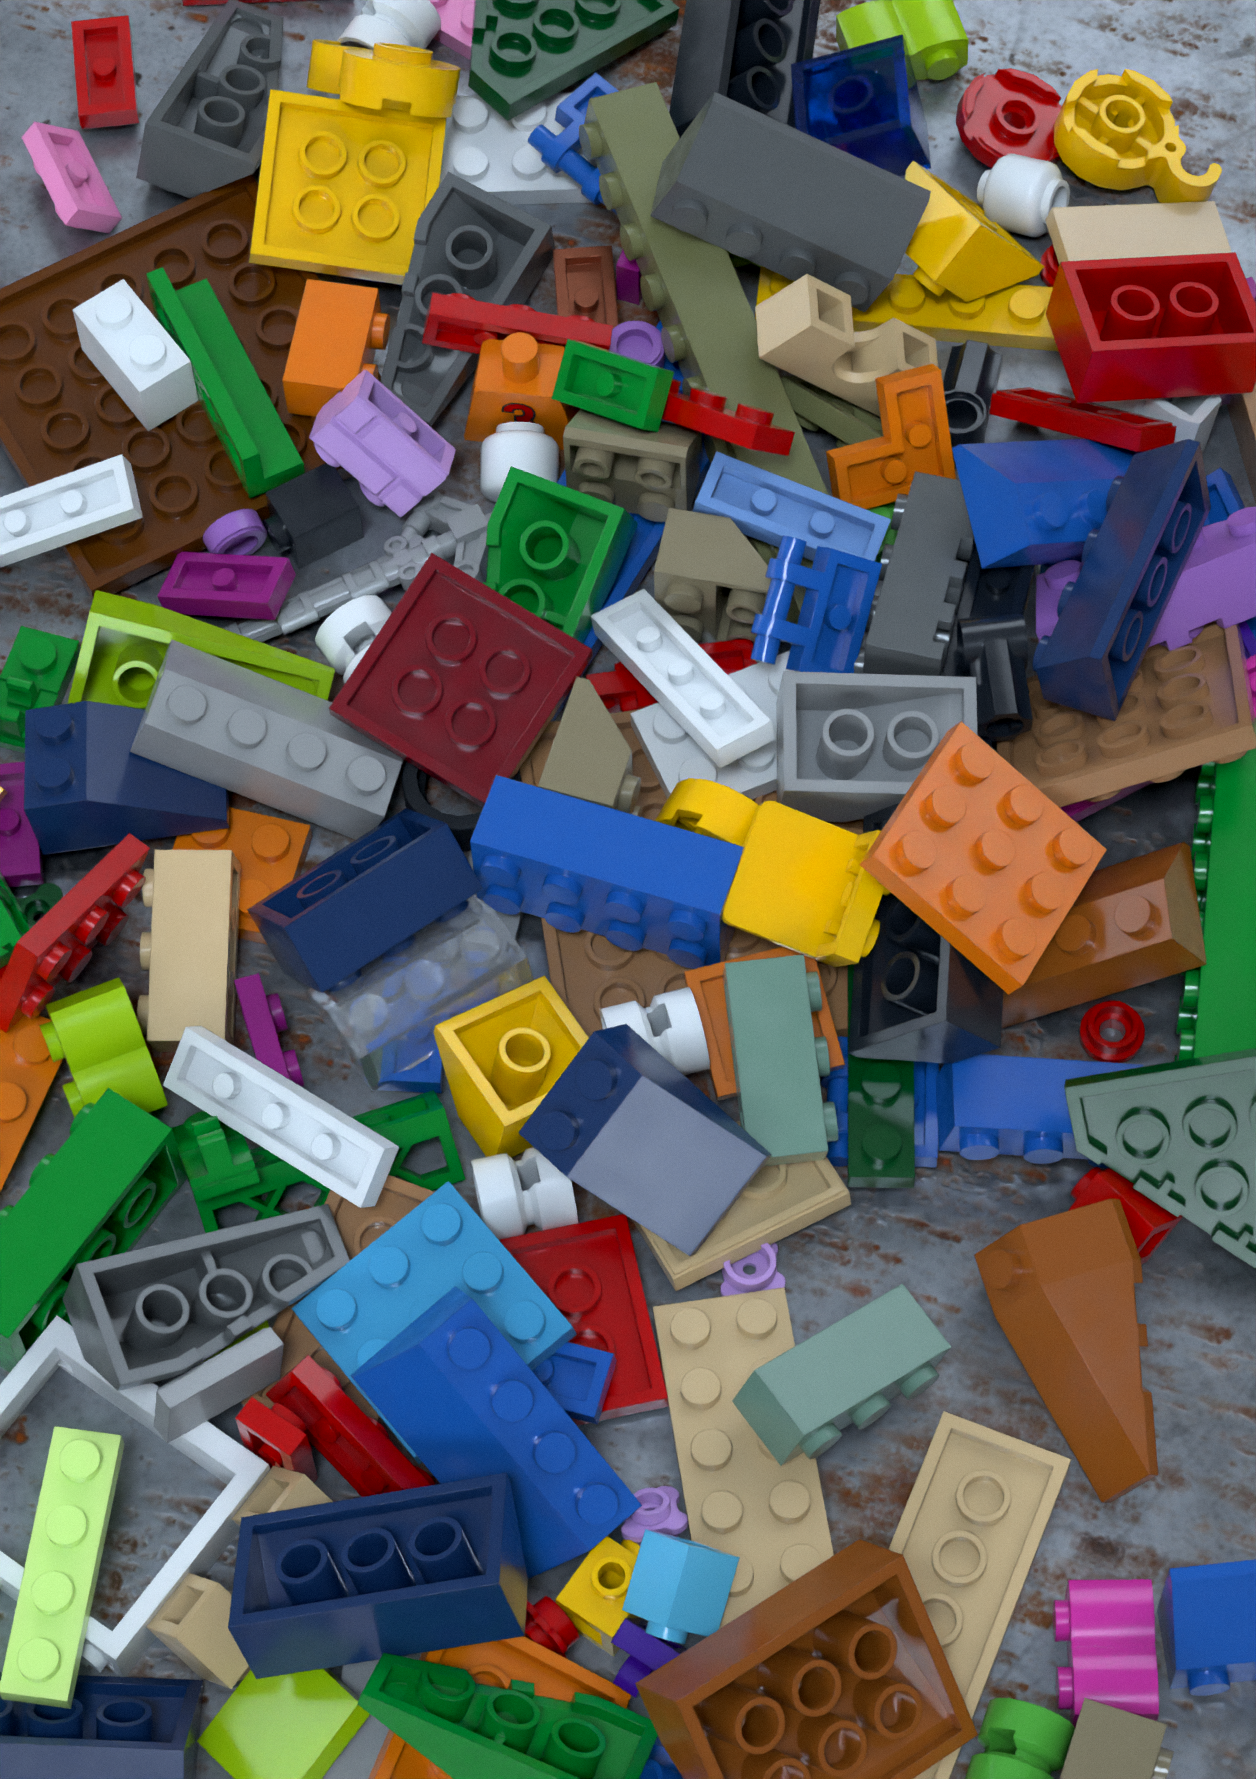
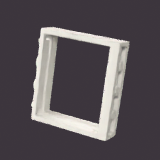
(203, 1445)

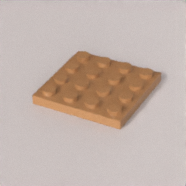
(1177, 715)

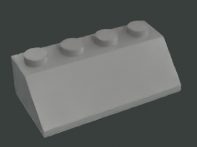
(264, 742)

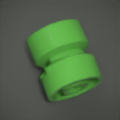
(1020, 1742)

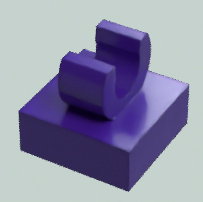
(645, 1652)

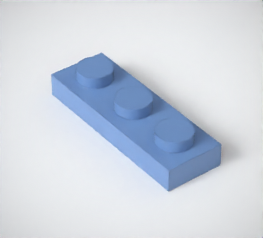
(774, 506)

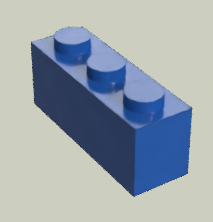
(1011, 1106)

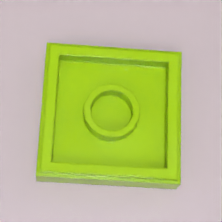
(284, 1726)

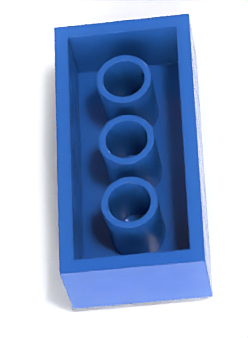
(604, 872)

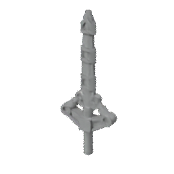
(462, 534)

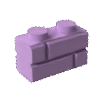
(381, 444)

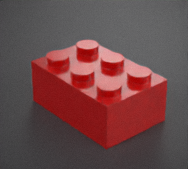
(1154, 327)

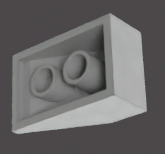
(861, 738)

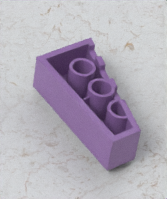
(1213, 585)

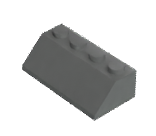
(788, 200)

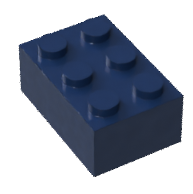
(366, 901)

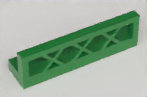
(227, 384)
(399, 1122)

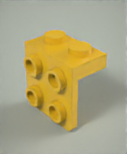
(805, 886)

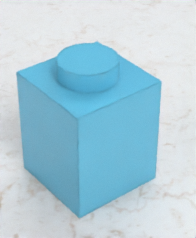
(679, 1586)

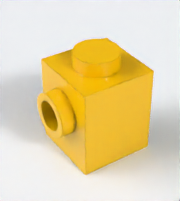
(598, 1591)

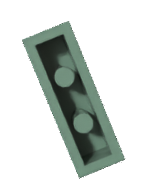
(779, 1057)
(842, 1376)

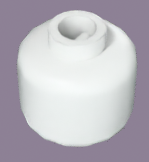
(1021, 193)
(519, 446)

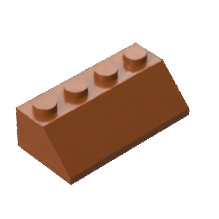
(1121, 932)

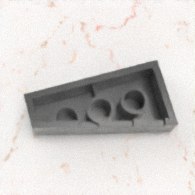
(921, 581)

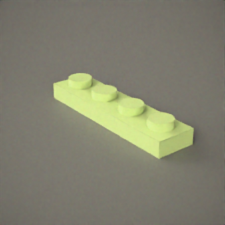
(61, 1567)

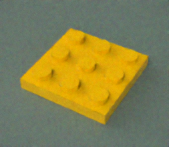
(343, 186)

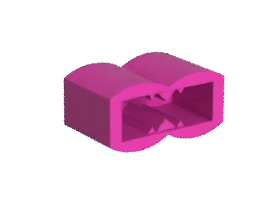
(1108, 1646)

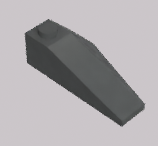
(216, 109)
(468, 247)
(186, 1299)

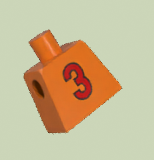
(517, 385)

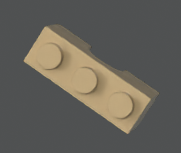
(813, 337)
(198, 1611)

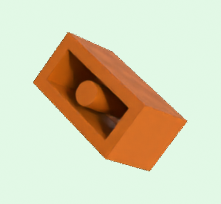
(332, 343)

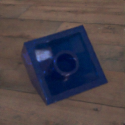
(864, 104)

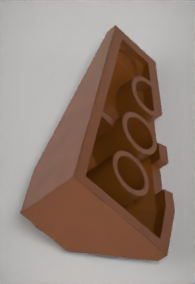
(1072, 1319)

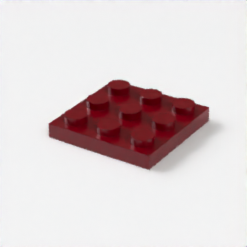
(460, 680)

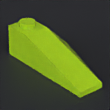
(130, 638)

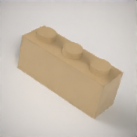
(190, 945)

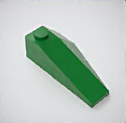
(555, 550)
(504, 1732)

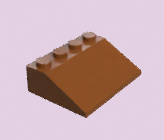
(815, 1682)

